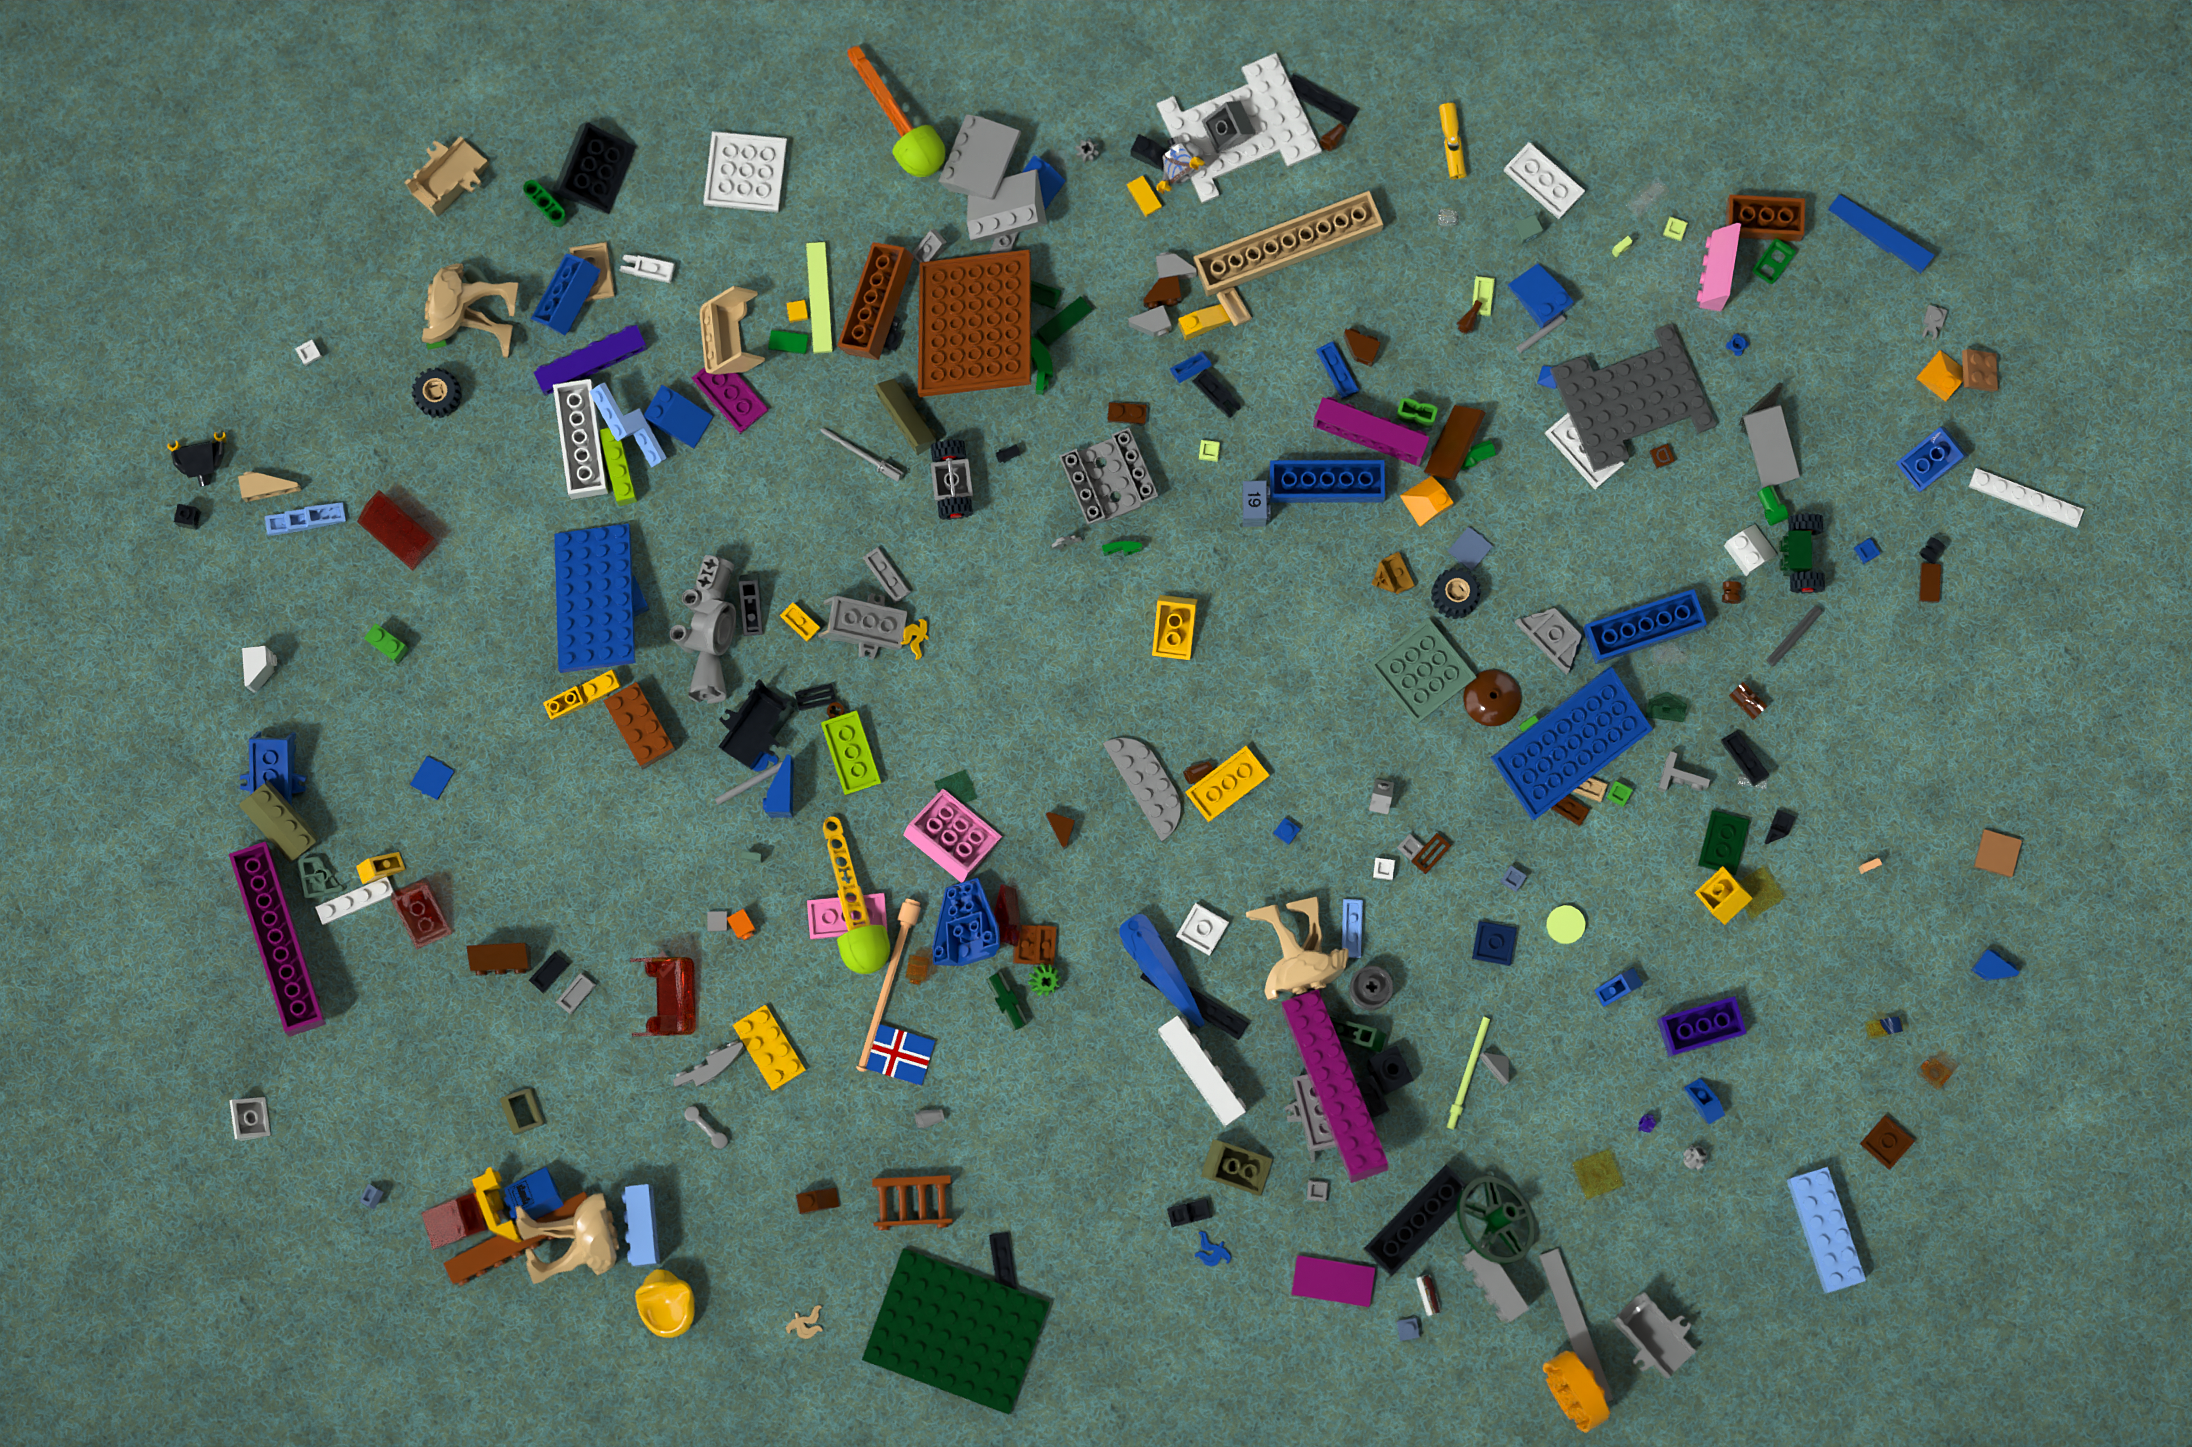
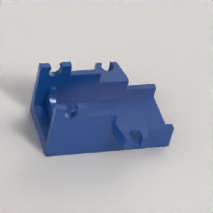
(273, 761)

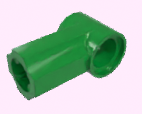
(1478, 453)
(1774, 510)

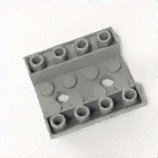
(1122, 474)

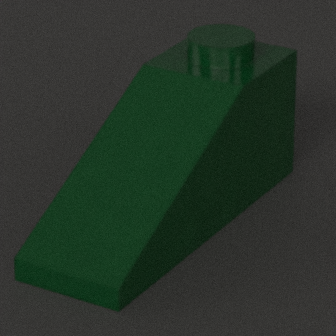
(1359, 1035)

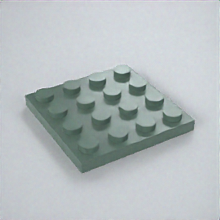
(1422, 671)

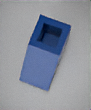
(1992, 967)

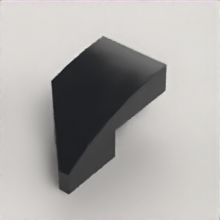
(1780, 826)

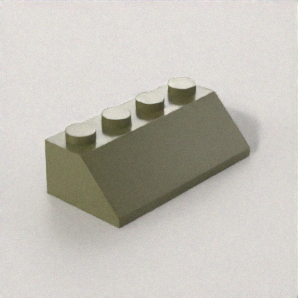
(905, 416)
(279, 821)

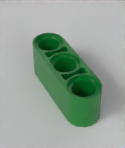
(541, 196)

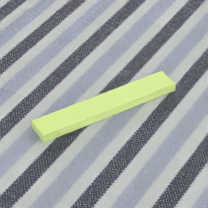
(819, 297)

